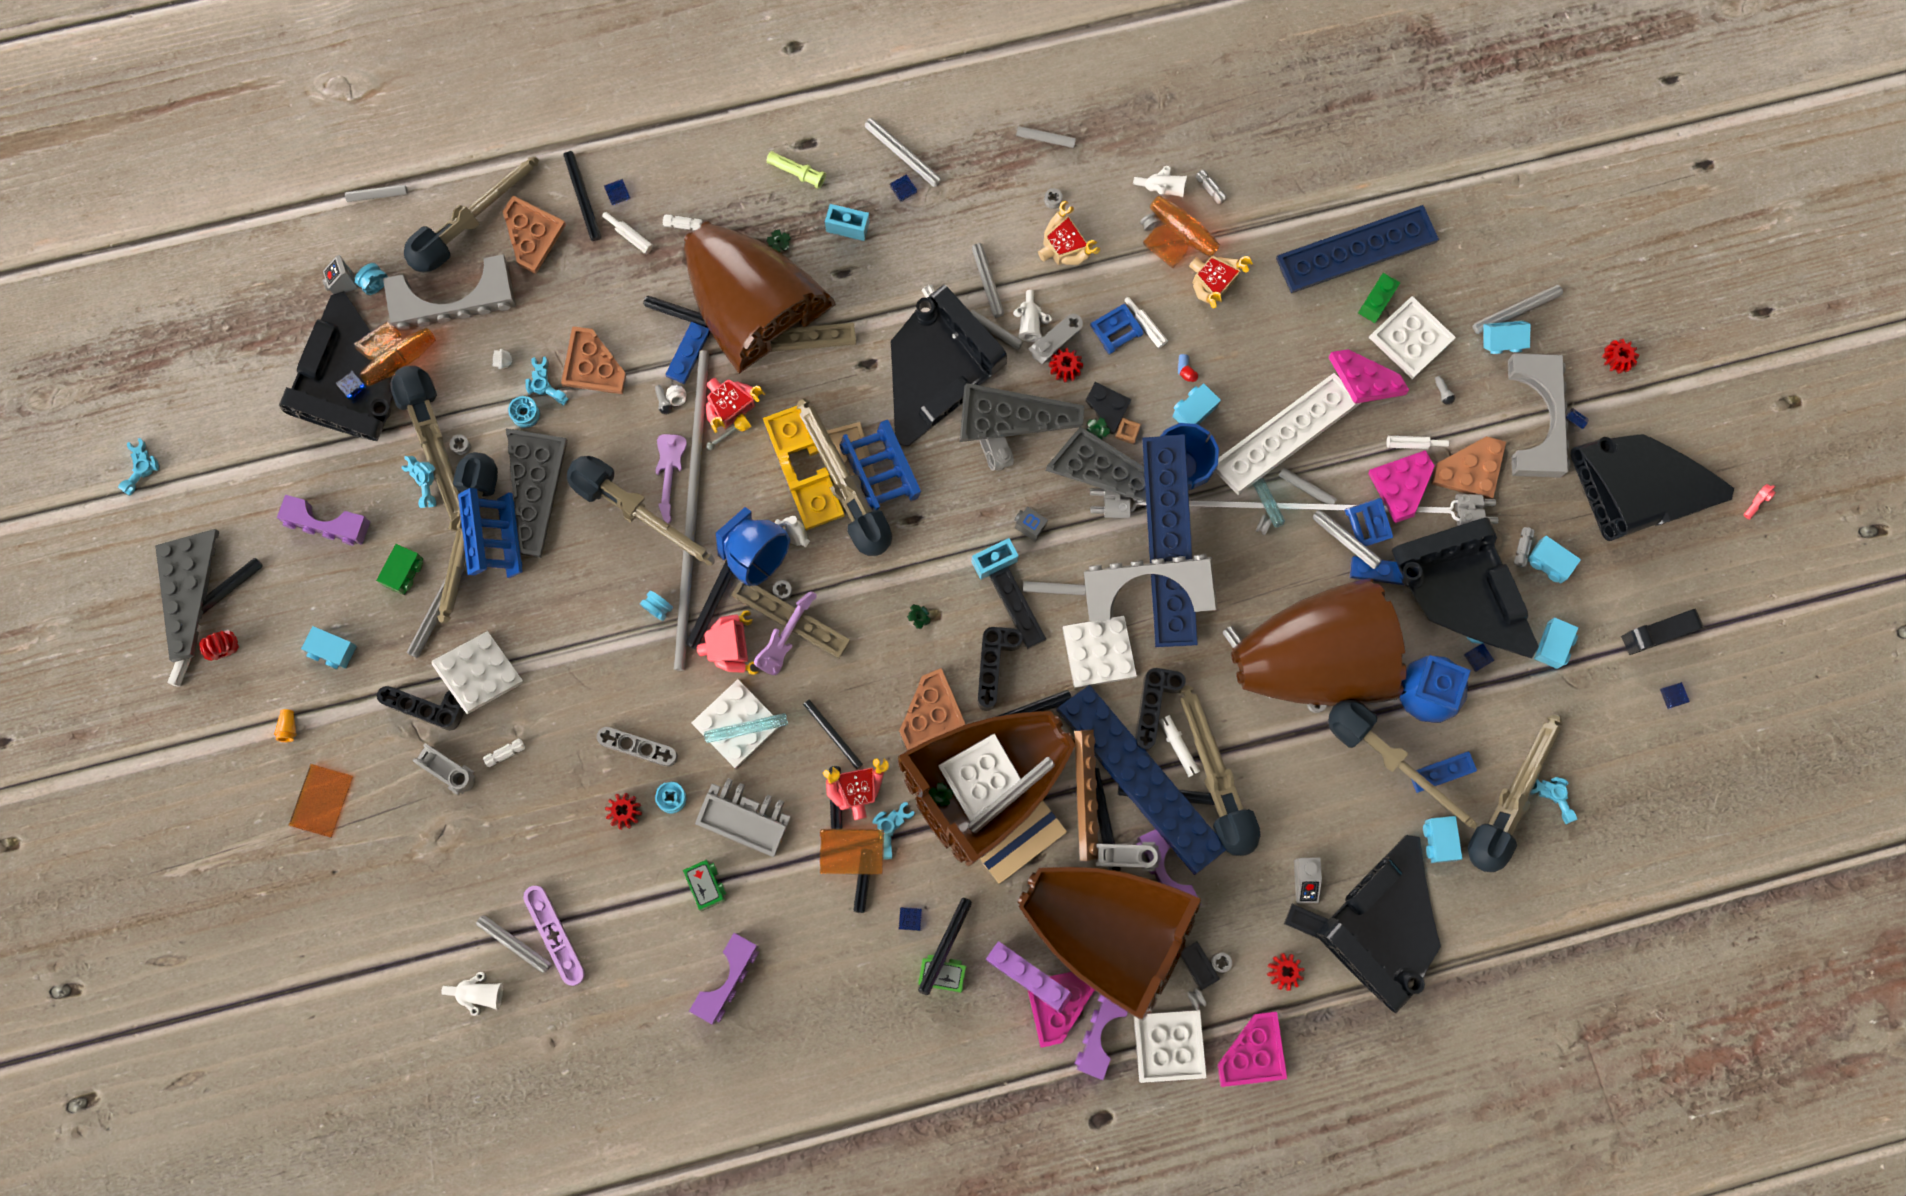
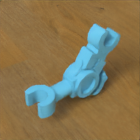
(540, 382)
(141, 466)
(424, 476)
(1557, 793)
(889, 825)

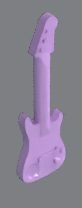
(671, 450)
(772, 656)

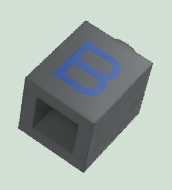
(1030, 523)

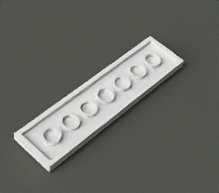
(1285, 434)

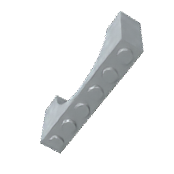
(490, 294)
(1545, 376)
(1192, 574)

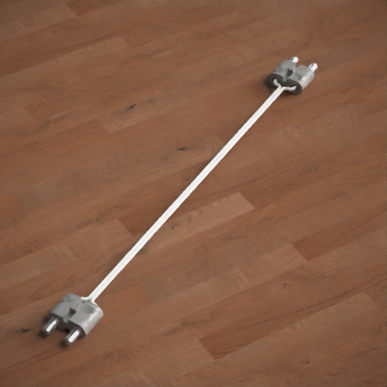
(1468, 506)

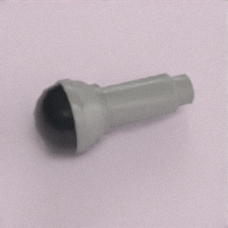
(1447, 396)
(664, 405)

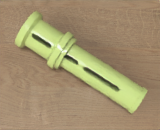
(804, 172)

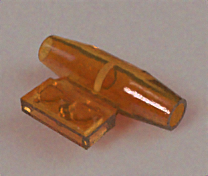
(1178, 232)
(391, 351)

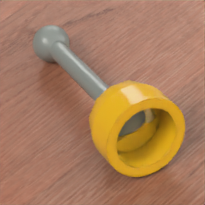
(740, 424)

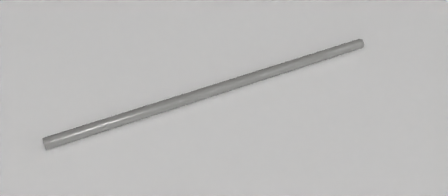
(691, 514)

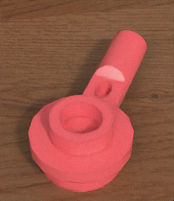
(1765, 493)

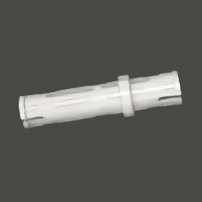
(1179, 745)

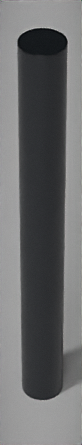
(833, 734)

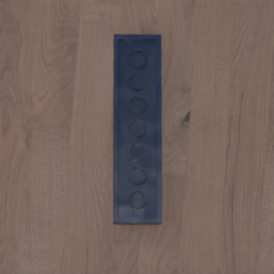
(1357, 249)

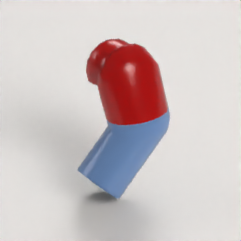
(1185, 371)

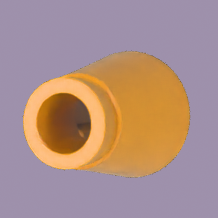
(285, 727)

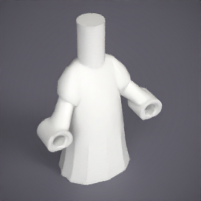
(1164, 183)
(1030, 315)
(795, 530)
(482, 994)

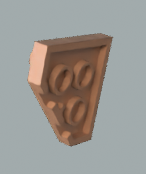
(531, 232)
(591, 364)
(1472, 468)
(931, 711)

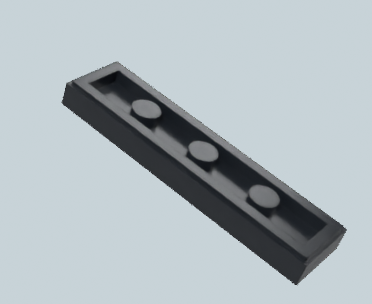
(1017, 607)

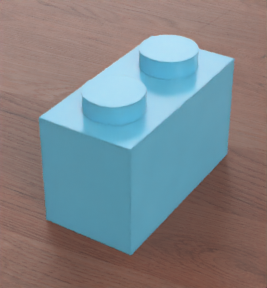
(847, 222)
(1506, 336)
(1197, 406)
(994, 558)
(1553, 560)
(1556, 643)
(328, 647)
(1442, 839)

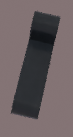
(1662, 631)
(993, 668)
(419, 706)
(1154, 709)

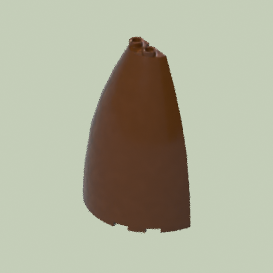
(748, 292)
(1327, 649)
(1027, 742)
(1111, 929)

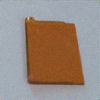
(320, 800)
(851, 851)

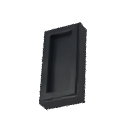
(1304, 921)
(1199, 966)

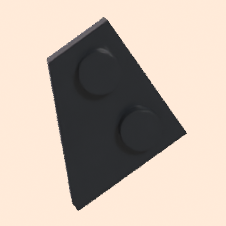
(1108, 405)

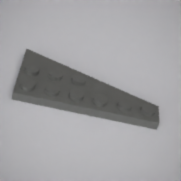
(1005, 413)
(1100, 465)
(534, 476)
(184, 586)

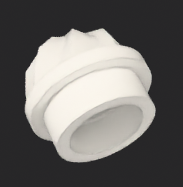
(501, 359)
(676, 395)

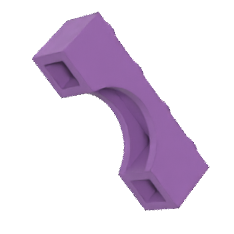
(348, 526)
(1160, 872)
(1029, 977)
(710, 1004)
(1093, 1058)

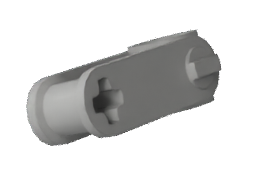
(1056, 338)
(997, 453)
(445, 769)
(1128, 855)

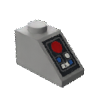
(339, 276)
(1307, 879)

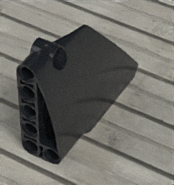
(325, 361)
(934, 366)
(1643, 483)
(1467, 586)
(1387, 927)

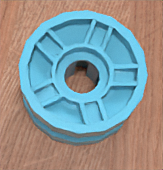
(370, 278)
(522, 404)
(656, 605)
(679, 796)

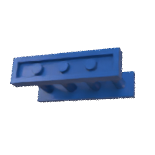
(892, 452)
(473, 536)

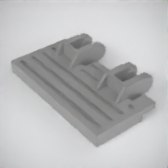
(742, 820)

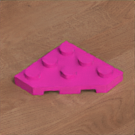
(1365, 378)
(1403, 484)
(1054, 1026)
(1254, 1054)

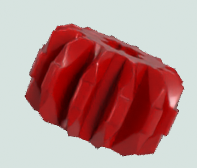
(1627, 353)
(1063, 371)
(218, 645)
(623, 819)
(1285, 962)

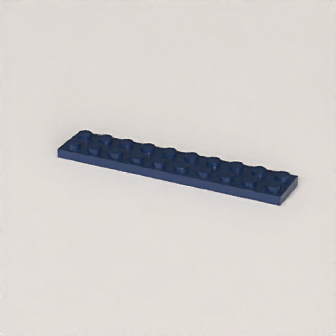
(1169, 536)
(1143, 781)

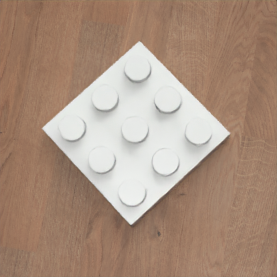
(1412, 337)
(1099, 652)
(477, 672)
(731, 708)
(980, 775)
(1170, 1046)

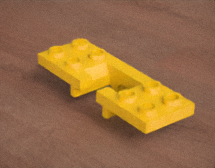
(812, 495)

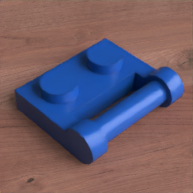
(1113, 323)
(1375, 520)

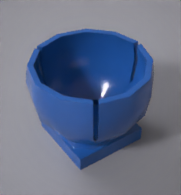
(1201, 456)
(749, 542)
(1434, 689)

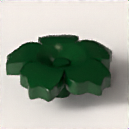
(779, 241)
(1098, 428)
(919, 616)
(941, 794)

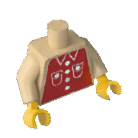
(1064, 240)
(1216, 276)

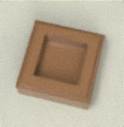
(1128, 431)

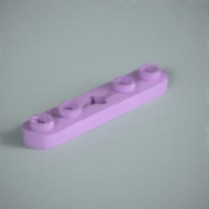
(563, 955)

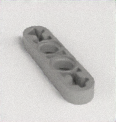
(638, 743)

